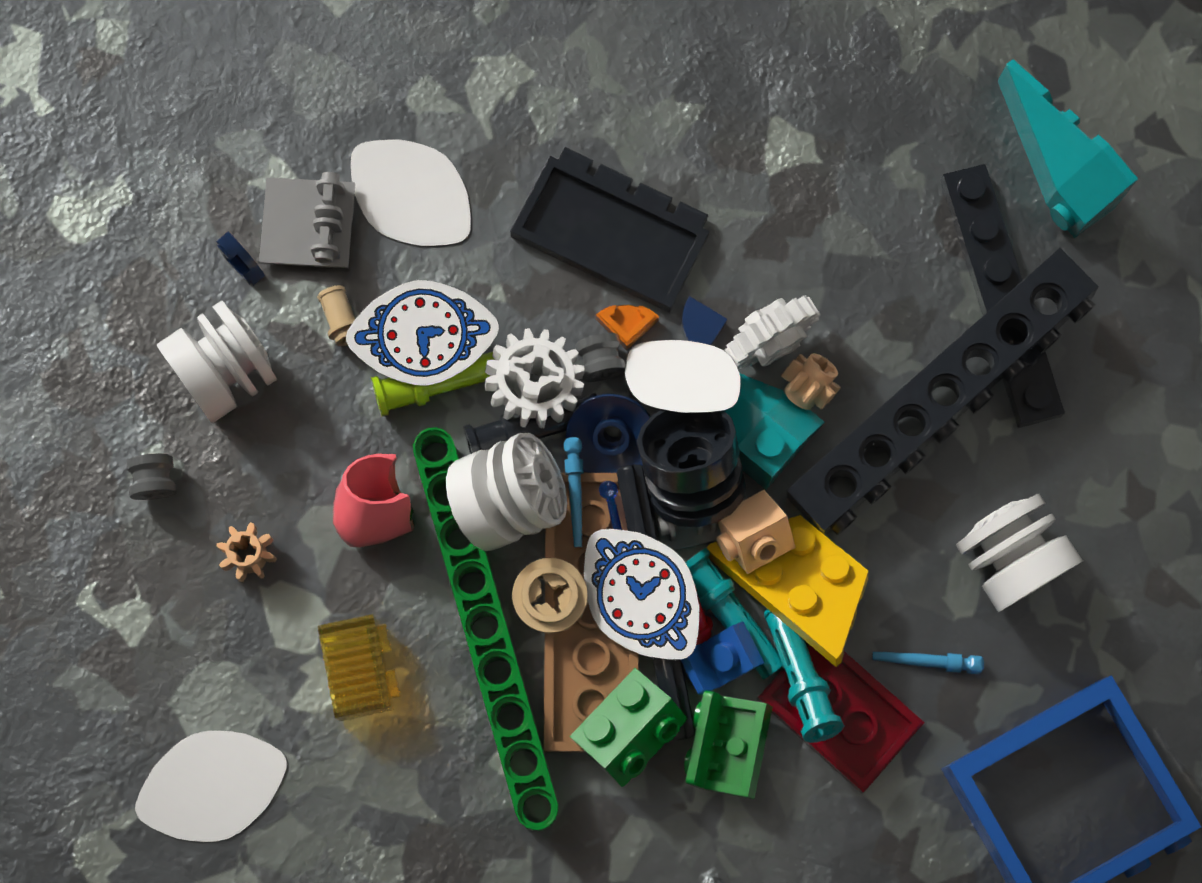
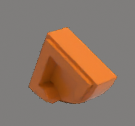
(627, 321)

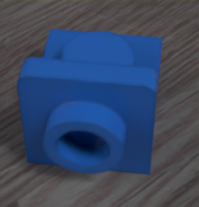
(722, 659)

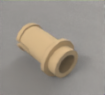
(337, 312)

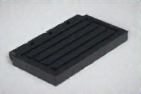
(611, 232)

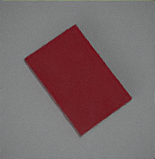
(872, 717)

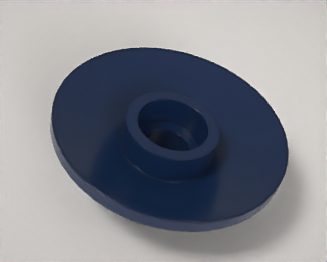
(599, 450)

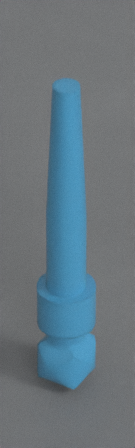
(574, 469)
(951, 662)

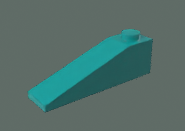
(1075, 174)
(769, 429)

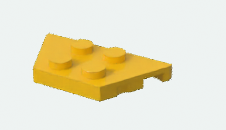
(807, 588)

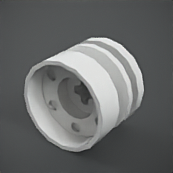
(217, 361)
(506, 492)
(1018, 551)

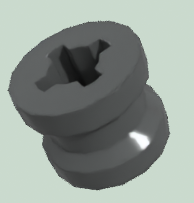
(600, 357)
(151, 476)

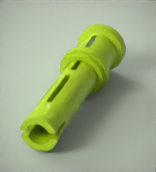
(396, 394)

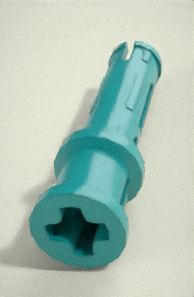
(718, 596)
(807, 690)

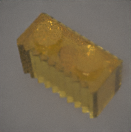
(358, 667)

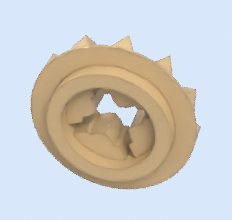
(556, 574)

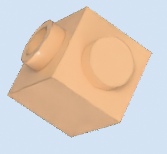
(755, 532)

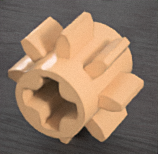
(811, 381)
(252, 563)

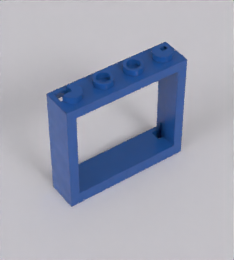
(1131, 860)

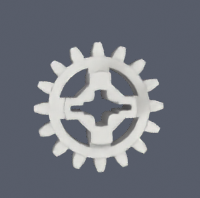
(772, 332)
(555, 382)

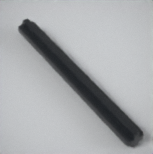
(640, 520)

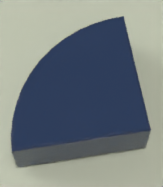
(239, 258)
(701, 323)

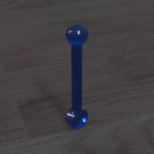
(609, 491)

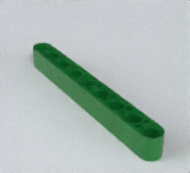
(486, 651)

